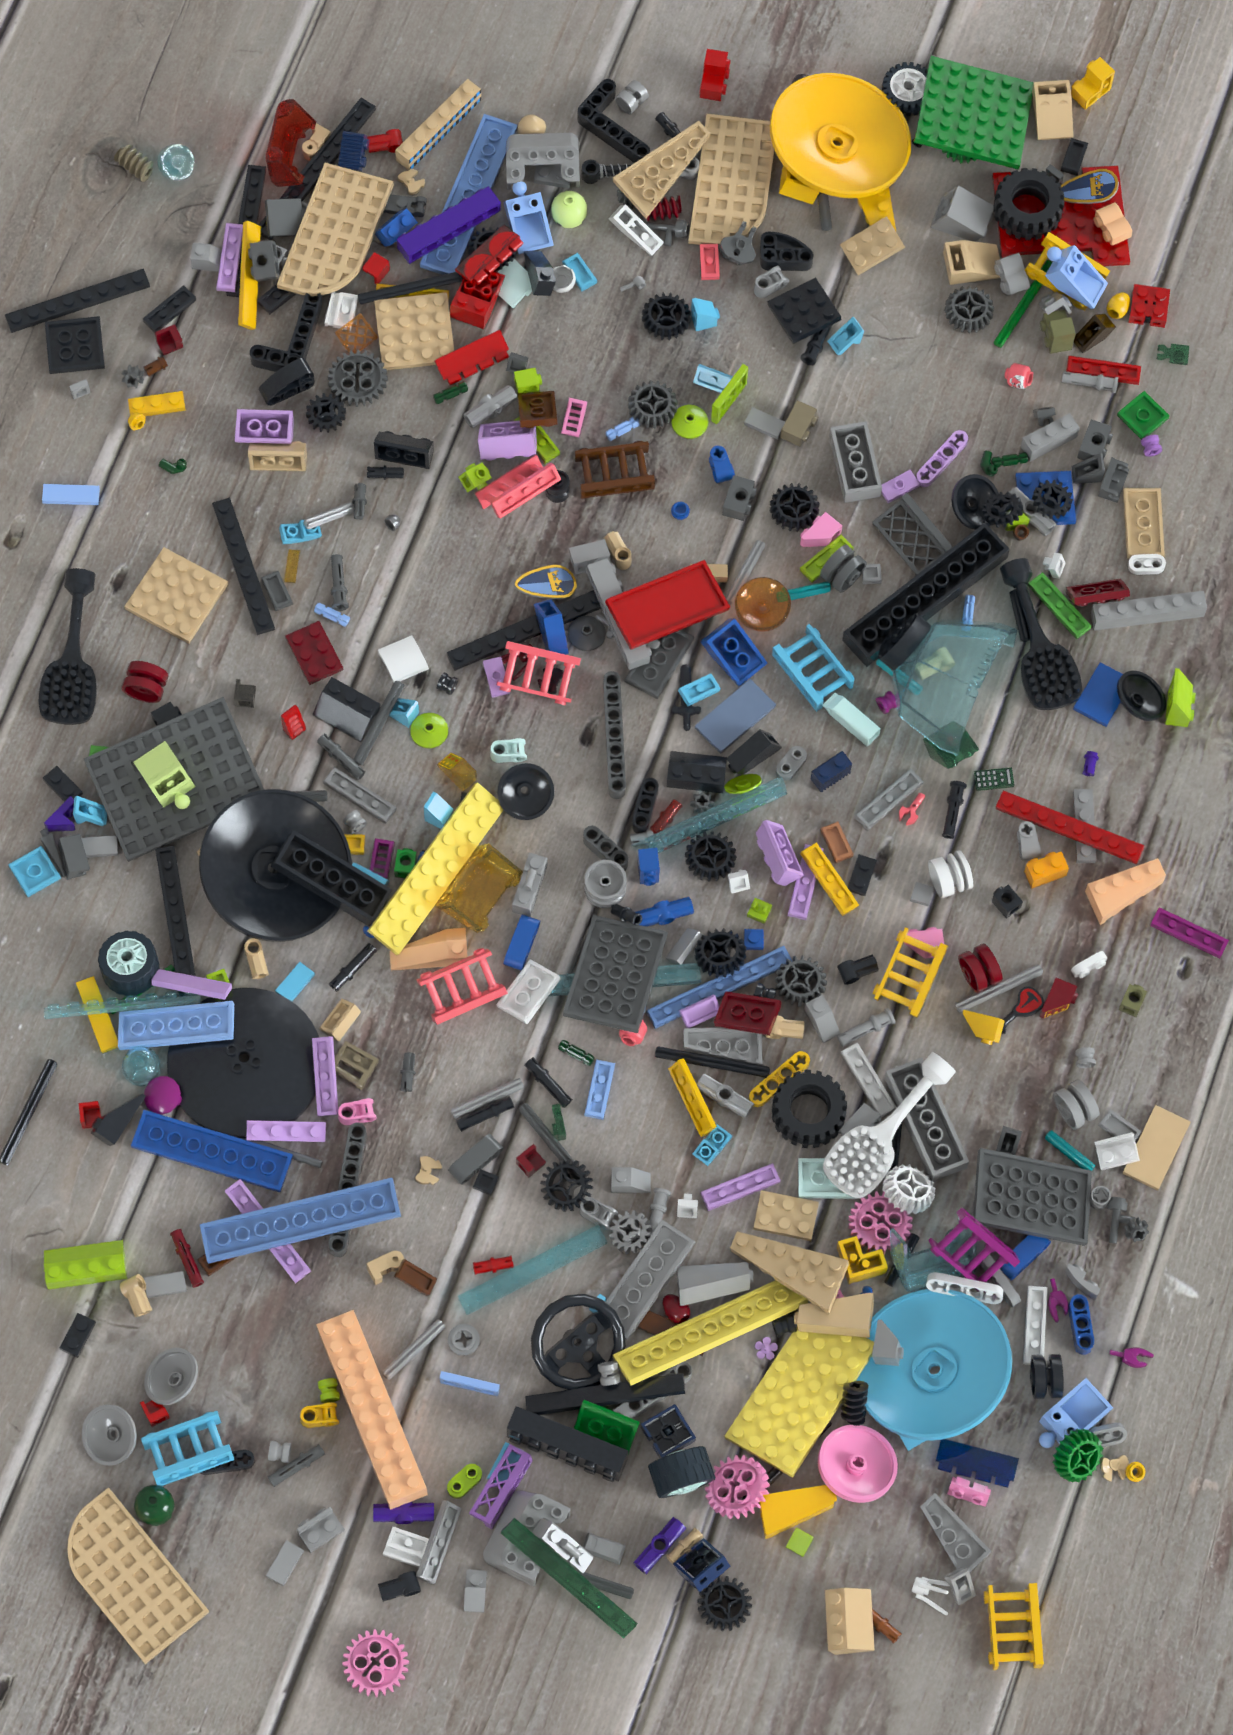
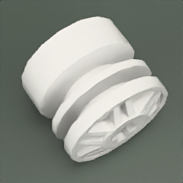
(954, 872)

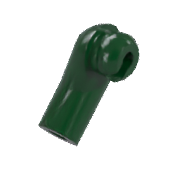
(986, 466)
(173, 468)

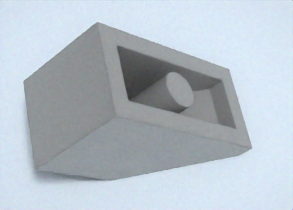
(205, 257)
(822, 1018)
(630, 1180)
(886, 1346)

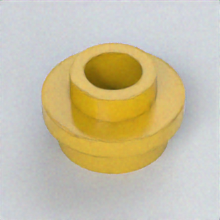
(136, 421)
(1140, 1471)

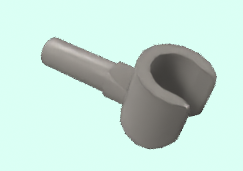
(638, 281)

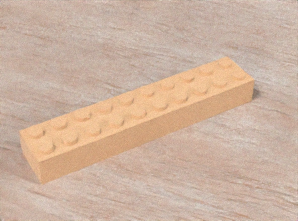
(372, 1409)

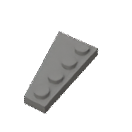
(725, 1043)
(956, 1537)

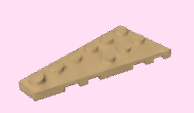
(655, 173)
(799, 1269)

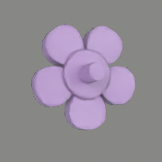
(765, 1348)

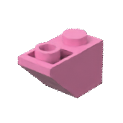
(822, 532)
(930, 936)

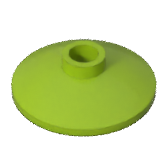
(693, 428)
(429, 738)
(743, 783)

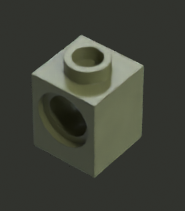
(1127, 1005)

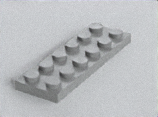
(649, 1275)

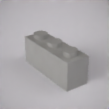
(1050, 437)

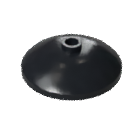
(975, 490)
(1141, 696)
(536, 799)

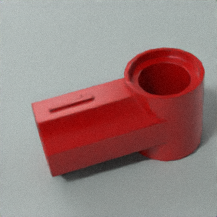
(389, 141)

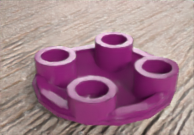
(162, 1095)

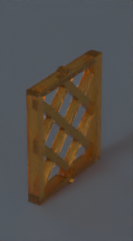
(367, 326)

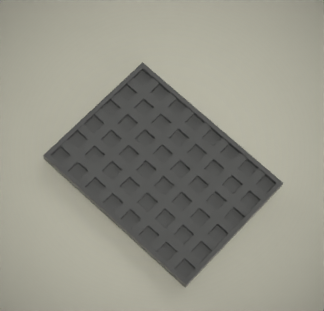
(211, 755)

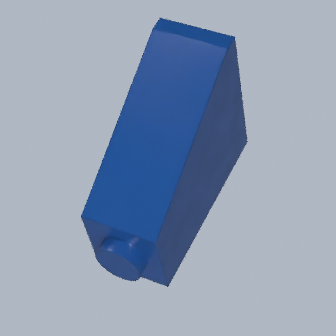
(551, 626)

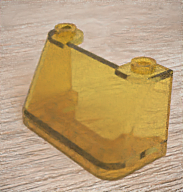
(479, 887)

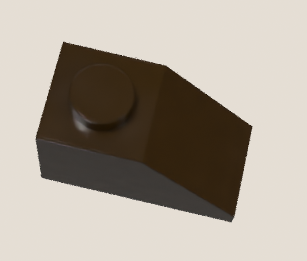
(1093, 332)

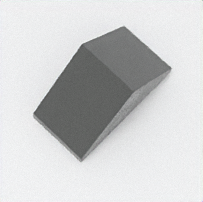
(1089, 470)
(1009, 1140)

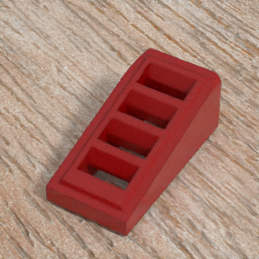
(293, 722)

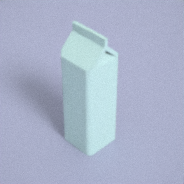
(852, 719)

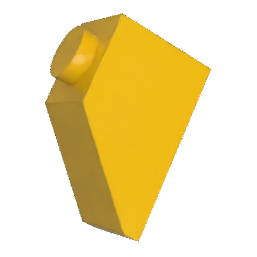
(984, 1026)

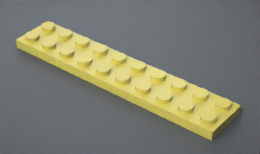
(436, 869)
(707, 1331)

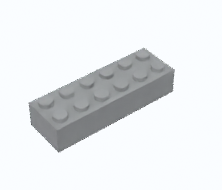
(928, 1123)

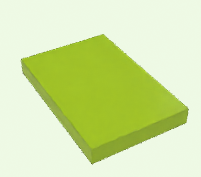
(729, 394)

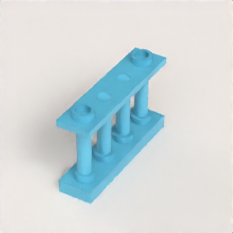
(803, 683)
(194, 1465)

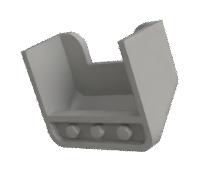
(542, 150)
(528, 1510)

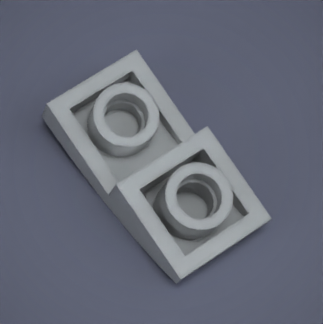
(1077, 1275)

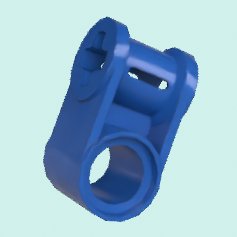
(720, 465)

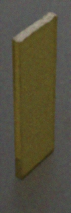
(292, 565)

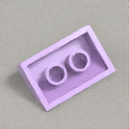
(264, 426)
(506, 440)
(778, 853)

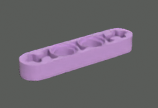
(943, 459)

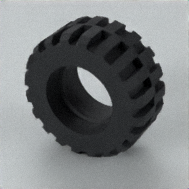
(1028, 183)
(815, 1085)

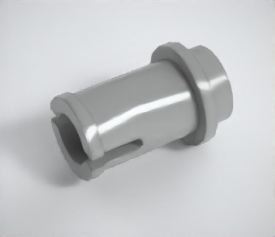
(639, 838)

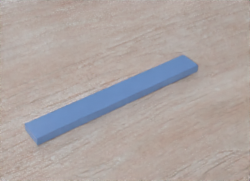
(747, 974)

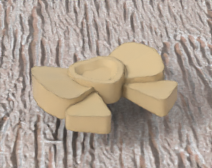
(407, 178)
(424, 1176)
(1116, 1465)

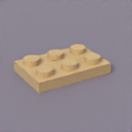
(872, 245)
(786, 1215)

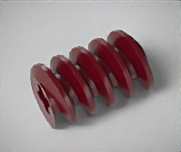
(667, 208)

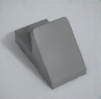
(961, 1585)
(475, 1591)

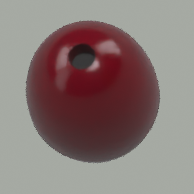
(673, 1310)

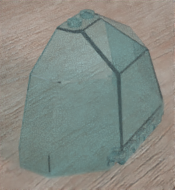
(942, 676)

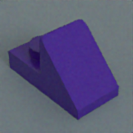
(59, 819)

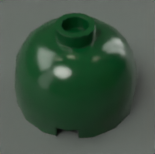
(154, 1505)

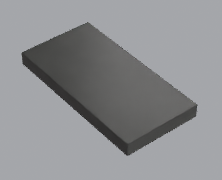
(663, 662)

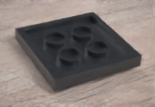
(804, 310)
(74, 345)

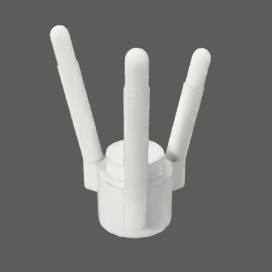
(923, 1586)

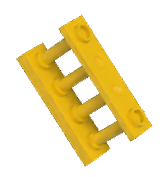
(1035, 273)
(929, 970)
(1033, 1635)

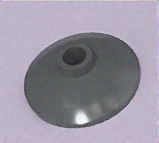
(583, 640)

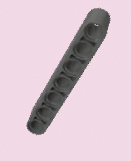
(614, 726)
(349, 1180)

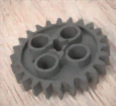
(340, 377)

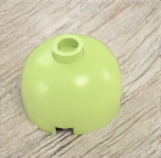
(569, 209)

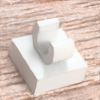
(1054, 565)
(738, 881)
(687, 1207)

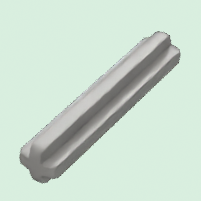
(329, 515)

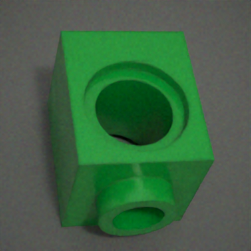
(400, 870)

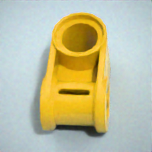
(321, 1415)

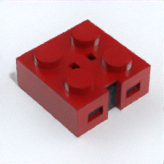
(1149, 305)

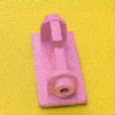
(960, 1489)

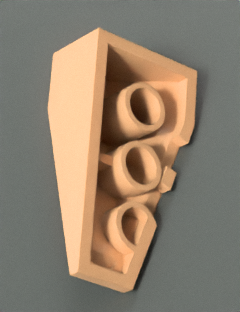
(432, 951)

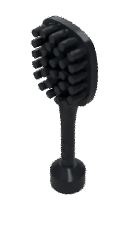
(1047, 668)
(69, 683)

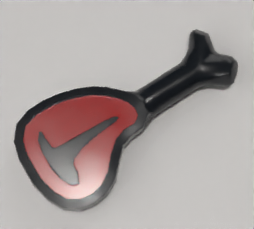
(1028, 1004)

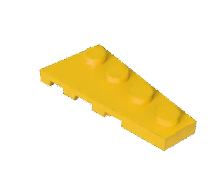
(877, 207)

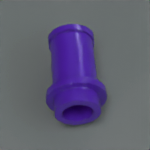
(1090, 763)

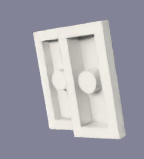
(403, 659)

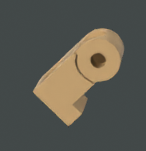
(318, 138)
(384, 1265)

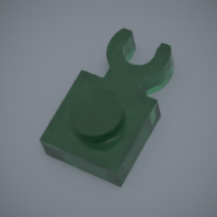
(1176, 353)
(558, 1127)

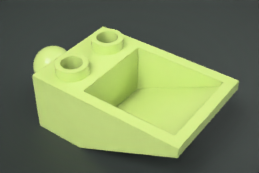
(165, 776)

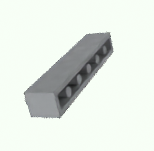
(605, 586)
(1148, 610)

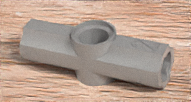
(490, 406)
(1042, 524)
(735, 1102)

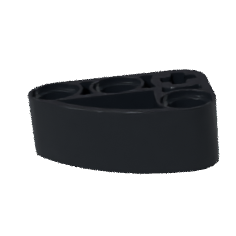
(784, 247)
(287, 382)
(903, 641)

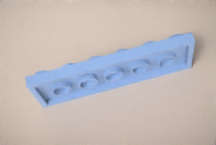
(176, 1025)

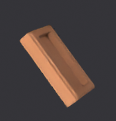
(836, 842)

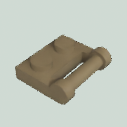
(357, 1060)

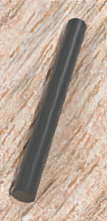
(296, 1156)

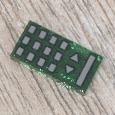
(994, 779)

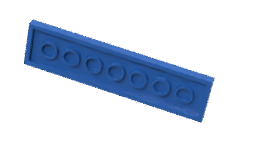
(212, 1151)

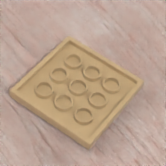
(413, 330)
(176, 595)

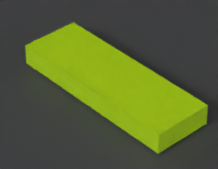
(545, 447)
(813, 567)

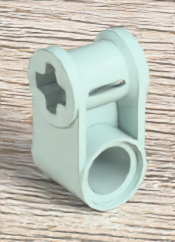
(509, 750)

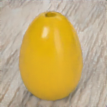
(1118, 305)

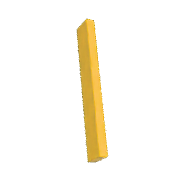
(248, 284)

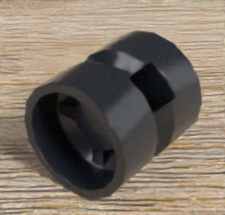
(559, 491)

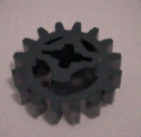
(324, 419)
(1052, 499)
(1002, 509)

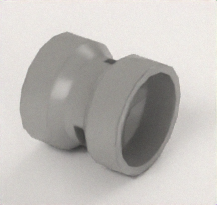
(1100, 1193)
(609, 1373)
(277, 1451)

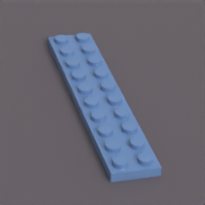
(477, 172)
(300, 1220)

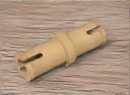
(685, 1545)

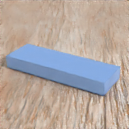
(70, 494)
(599, 1089)
(469, 1383)

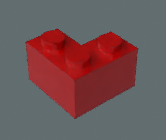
(714, 74)

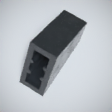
(753, 752)

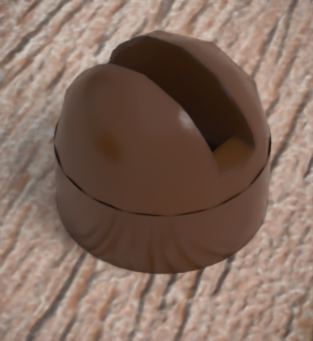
(1024, 535)

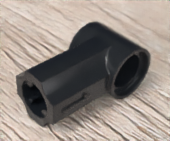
(853, 970)
(404, 1585)

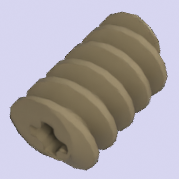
(134, 163)

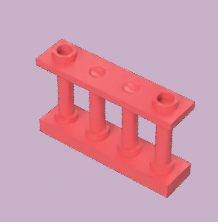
(518, 486)
(551, 659)
(476, 998)

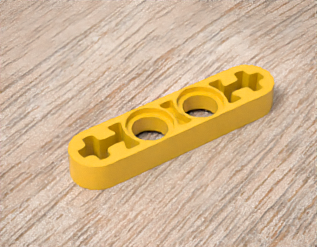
(778, 1078)

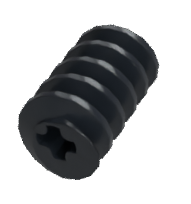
(854, 1402)

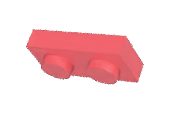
(709, 262)

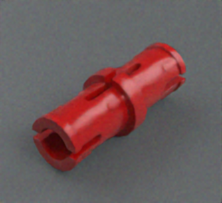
(493, 1265)

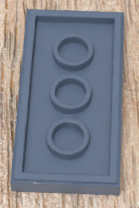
(735, 716)

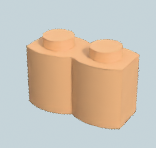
(1113, 224)

